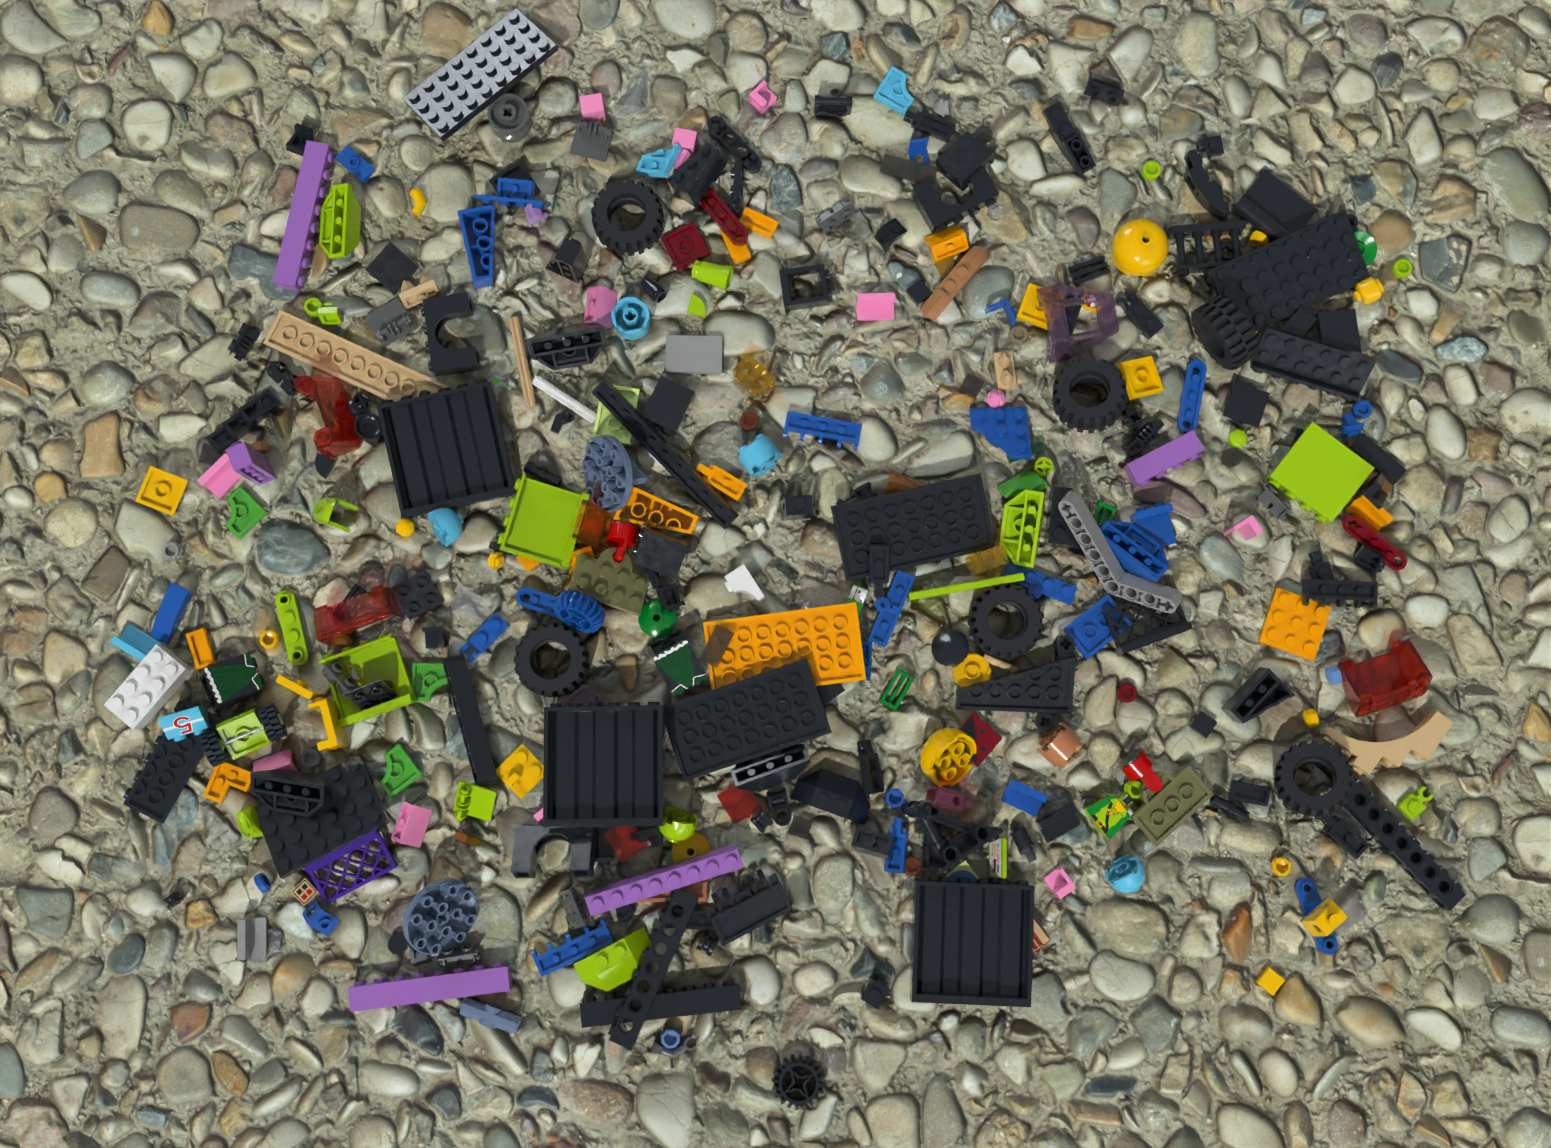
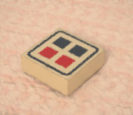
(305, 891)

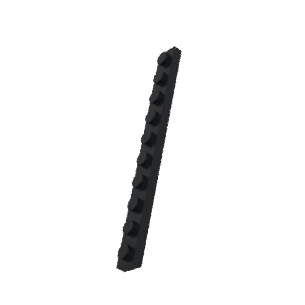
(665, 453)

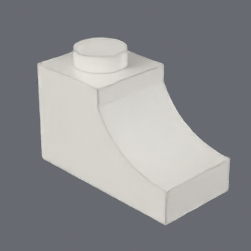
(742, 582)

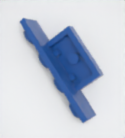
(515, 191)

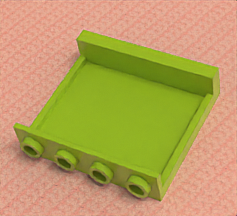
(1320, 473)
(541, 523)
(372, 662)

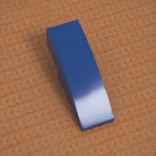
(171, 613)

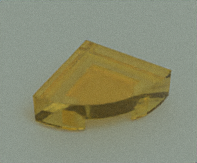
(944, 266)

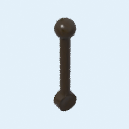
(914, 606)

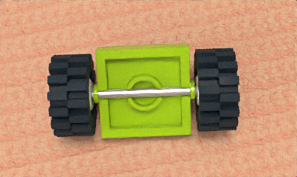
(242, 734)

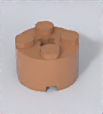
(1059, 745)

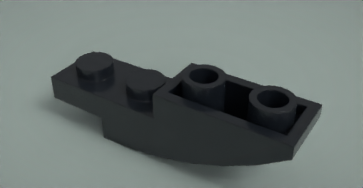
(1067, 140)
(1206, 193)

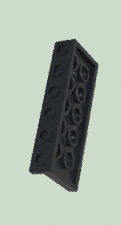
(1312, 363)
(167, 771)

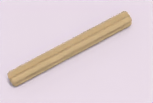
(522, 362)

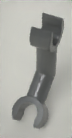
(660, 1049)

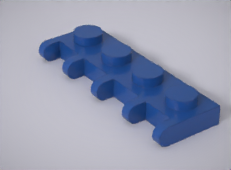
(822, 428)
(573, 949)

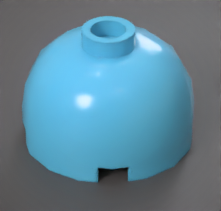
(446, 525)
(1126, 874)

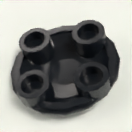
(950, 647)

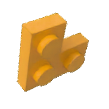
(224, 777)

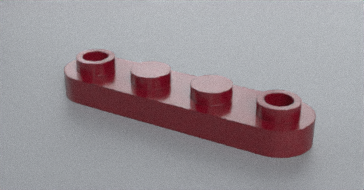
(724, 218)
(1368, 535)

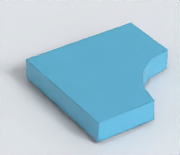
(893, 91)

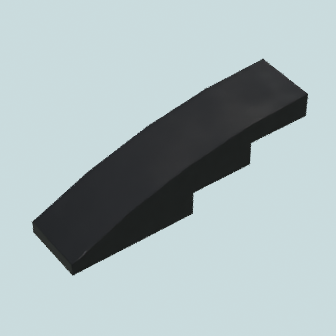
(243, 421)

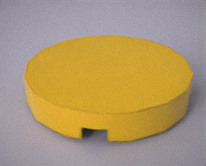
(971, 670)

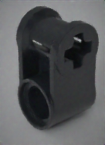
(1068, 651)
(779, 805)

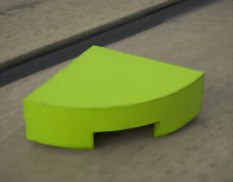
(696, 307)

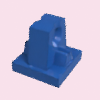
(1350, 427)

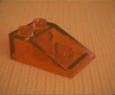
(591, 526)

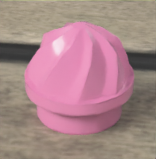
(995, 398)

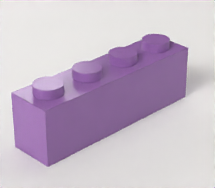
(1163, 458)
(250, 463)

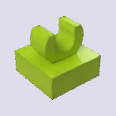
(329, 315)

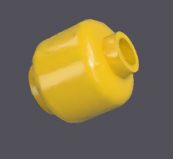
(1368, 290)

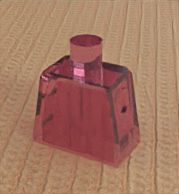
(948, 798)

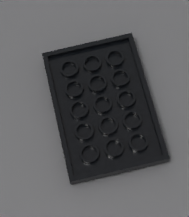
(349, 814)

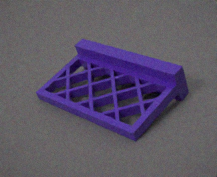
(339, 854)

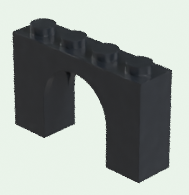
(940, 215)
(436, 313)
(531, 839)

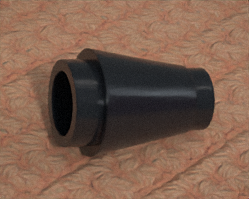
(653, 289)

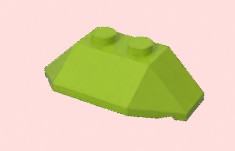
(340, 222)
(1023, 527)
(615, 962)

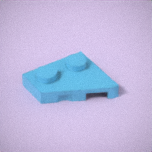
(658, 163)

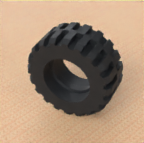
(627, 194)
(1225, 332)
(1095, 373)
(1030, 614)
(526, 654)
(1325, 757)

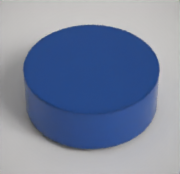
(1361, 409)
(262, 882)

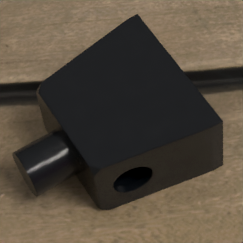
(798, 507)

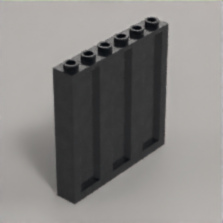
(446, 448)
(604, 765)
(972, 942)

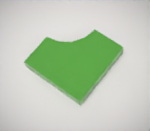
(1020, 482)
(245, 512)
(426, 679)
(400, 771)

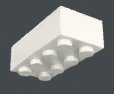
(148, 687)

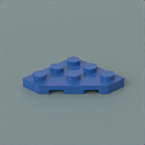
(1004, 429)

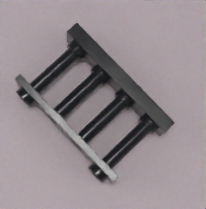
(1197, 232)

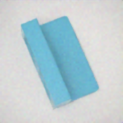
(135, 642)

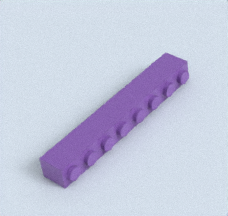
(303, 216)
(663, 879)
(430, 987)

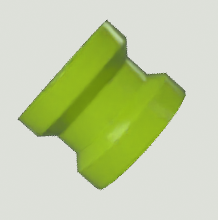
(1045, 465)

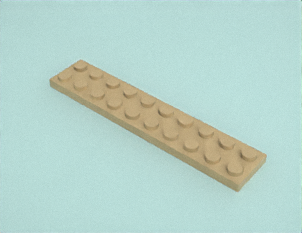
(346, 359)

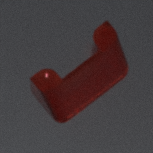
(339, 433)
(1384, 679)

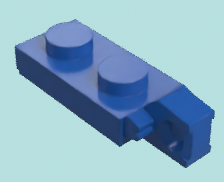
(899, 853)

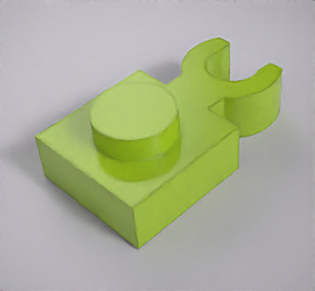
(1413, 804)

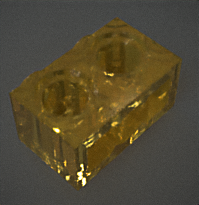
(757, 373)
(987, 560)

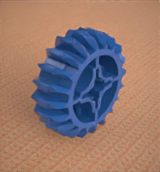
(579, 611)

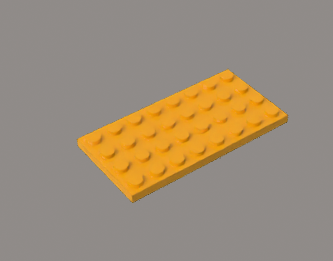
(767, 641)

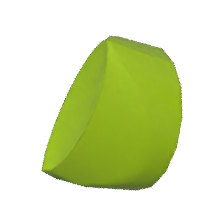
(249, 822)

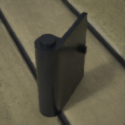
(1273, 207)

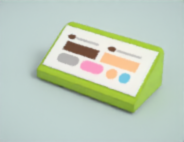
(998, 858)

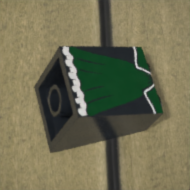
(677, 662)
(231, 681)

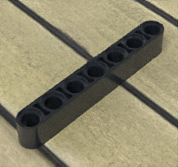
(470, 720)

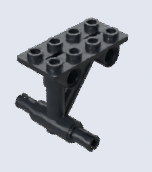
(955, 849)

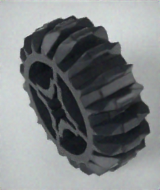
(807, 1097)

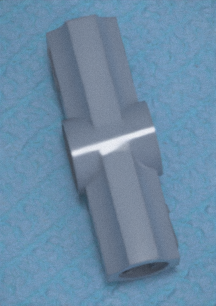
(490, 1015)

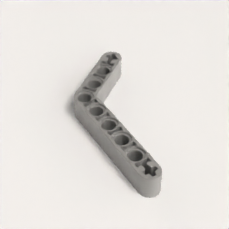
(1106, 564)

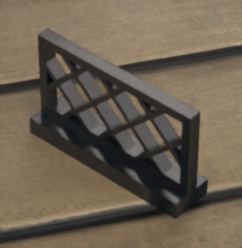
(1148, 637)

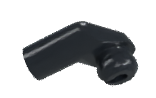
(561, 419)

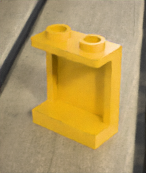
(330, 715)

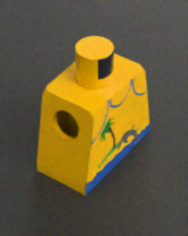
(1325, 916)

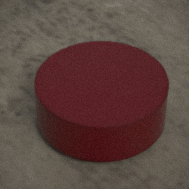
(1126, 693)

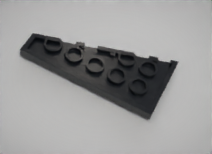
(1035, 689)

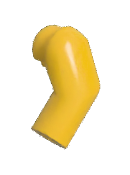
(419, 199)

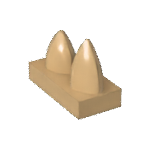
(413, 295)
(1004, 371)

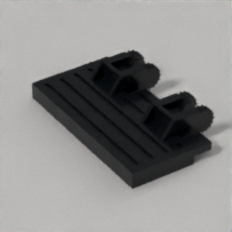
(750, 909)

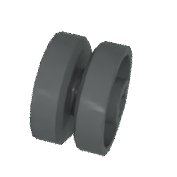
(509, 118)

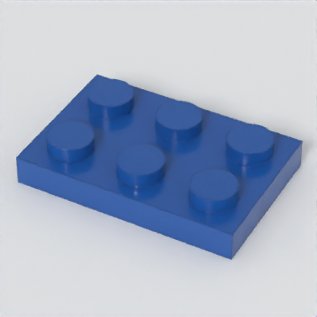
(1090, 628)

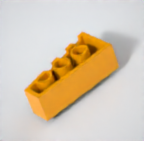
(646, 508)

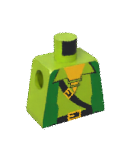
(1109, 814)

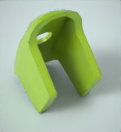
(327, 505)

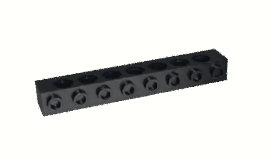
(1451, 892)
(618, 1033)

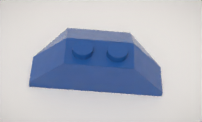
(1135, 550)

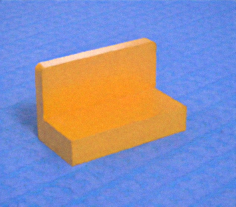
(947, 243)
(1374, 516)

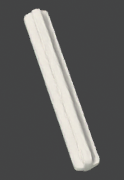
(564, 398)

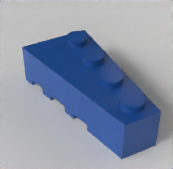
(479, 241)

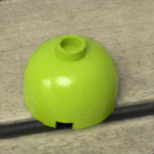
(678, 824)

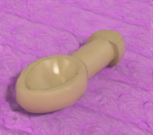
(1000, 663)

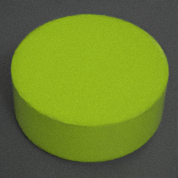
(1151, 170)
(1401, 268)

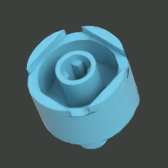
(641, 318)
(759, 455)

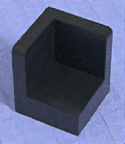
(435, 637)

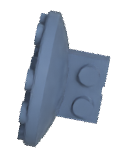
(610, 473)
(440, 916)

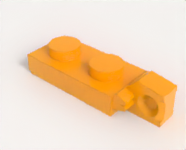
(722, 481)

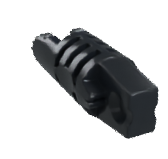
(1143, 437)

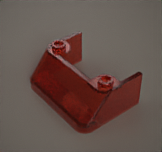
(355, 613)

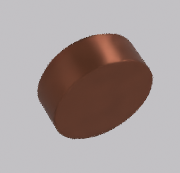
(749, 421)
(913, 866)

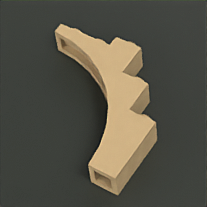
(1418, 742)

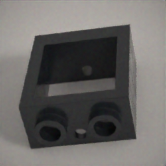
(807, 302)

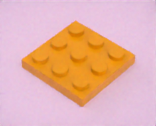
(1294, 626)

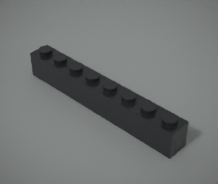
(667, 1004)

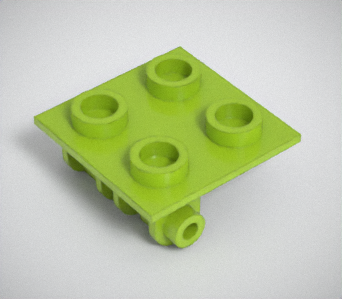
(474, 801)

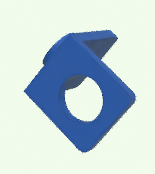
(918, 147)
(1009, 310)
(320, 919)

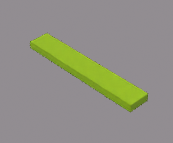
(962, 587)

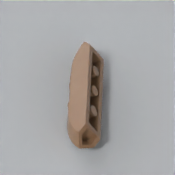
(954, 282)

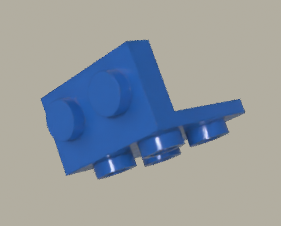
(1155, 522)

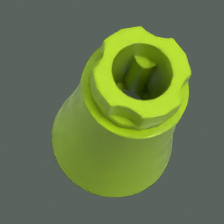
(713, 274)

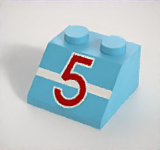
(185, 722)

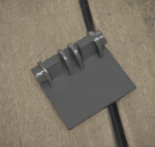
(591, 140)
(390, 322)
(567, 901)

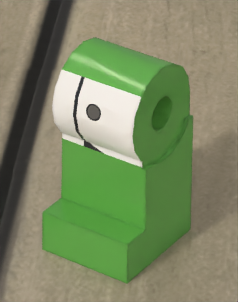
(857, 595)

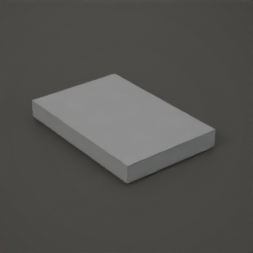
(693, 354)

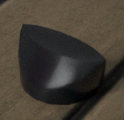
(369, 428)

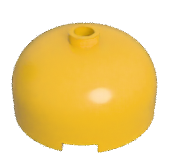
(1131, 252)
(943, 748)

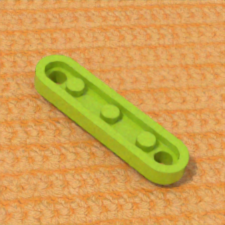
(292, 628)

